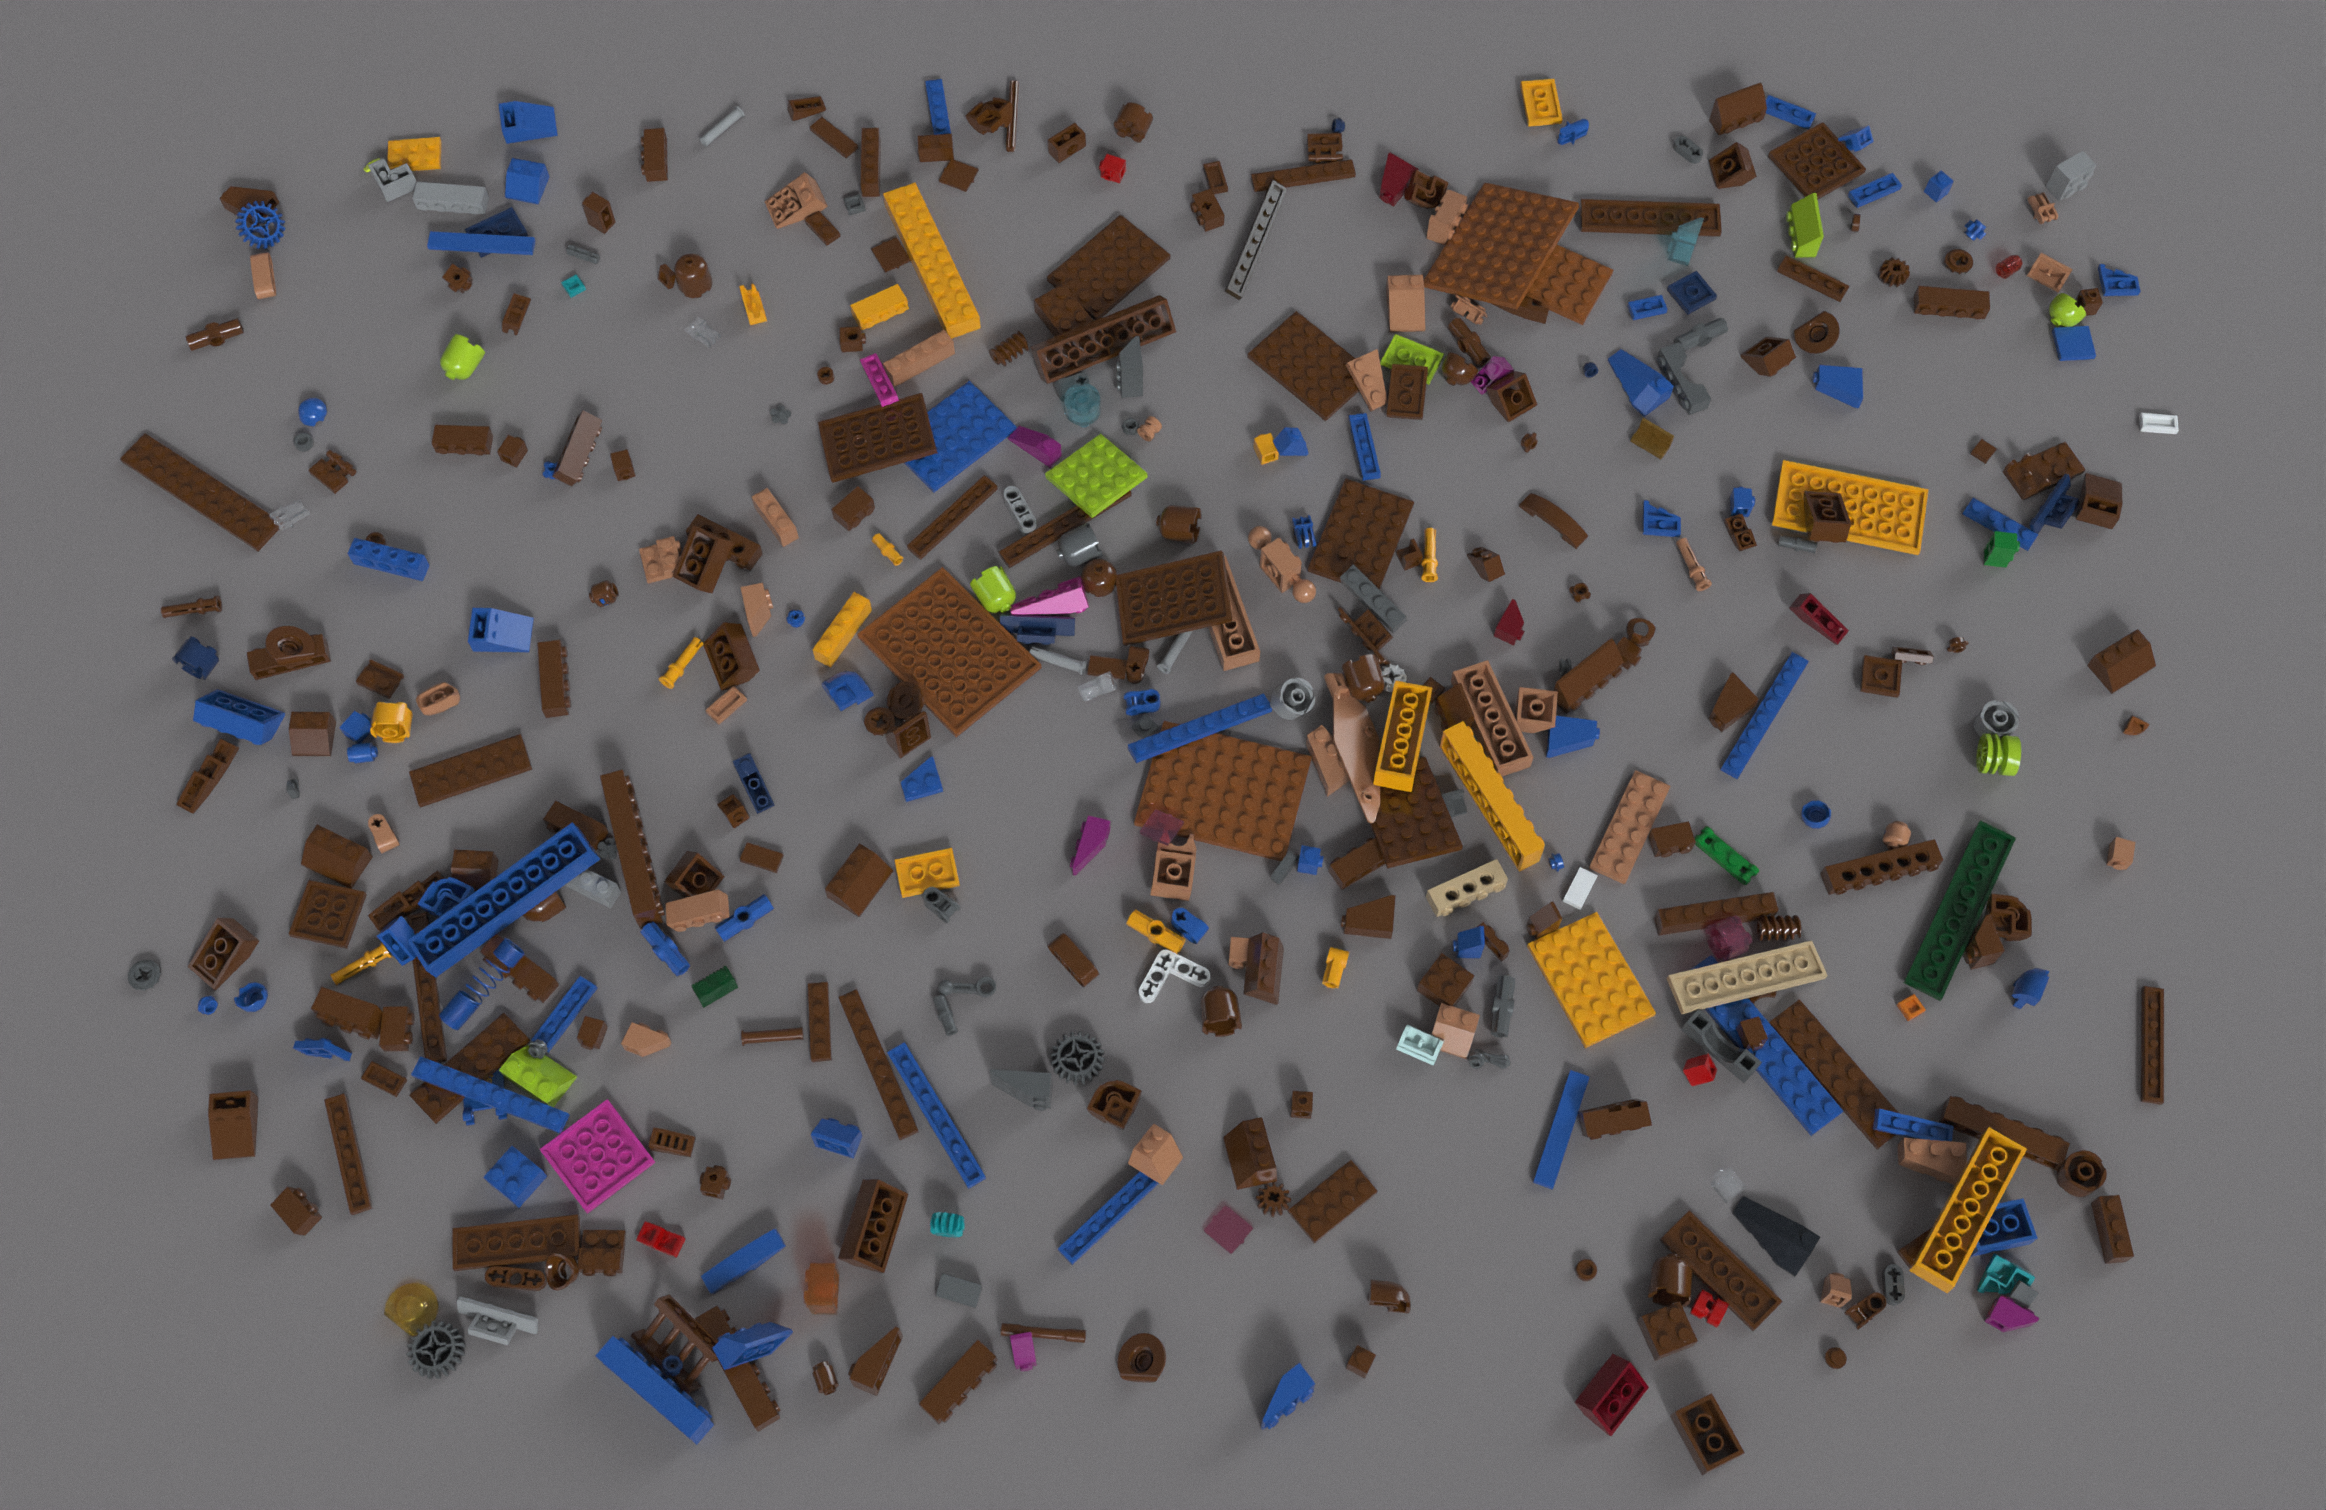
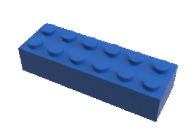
(652, 1387)

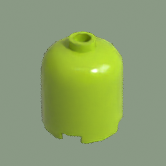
(460, 358)
(994, 590)

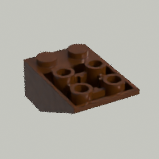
(2100, 501)
(233, 1124)

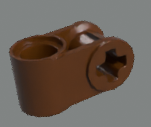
(1136, 664)
(1863, 1312)

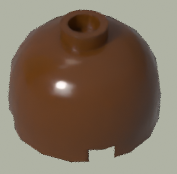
(1457, 370)
(1099, 577)

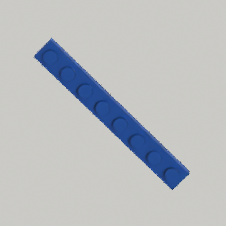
(1764, 715)
(1199, 728)
(490, 1094)
(936, 1115)

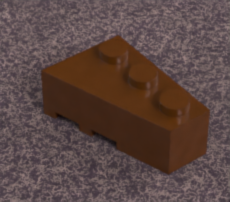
(1614, 1118)

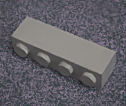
(450, 198)
(595, 888)

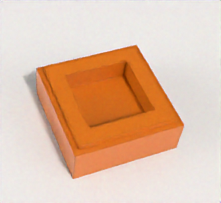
(1911, 1007)

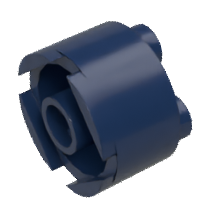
(196, 658)

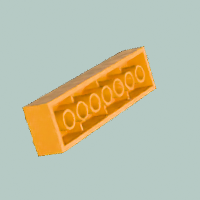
(1492, 796)
(1968, 1210)

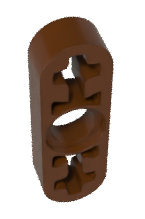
(499, 1282)

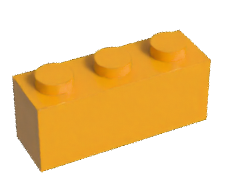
(879, 307)

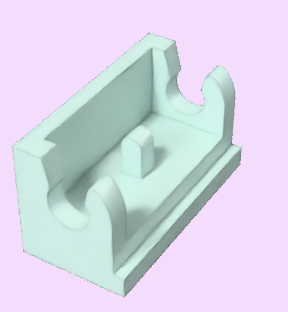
(1420, 1044)

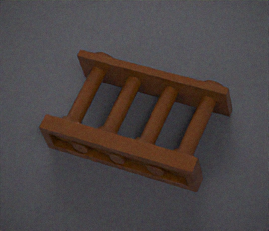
(683, 1323)

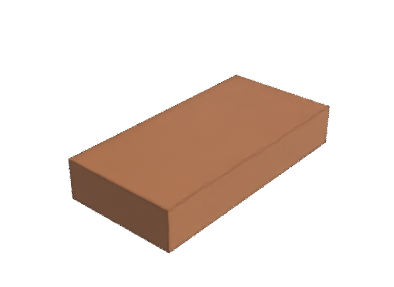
(726, 705)

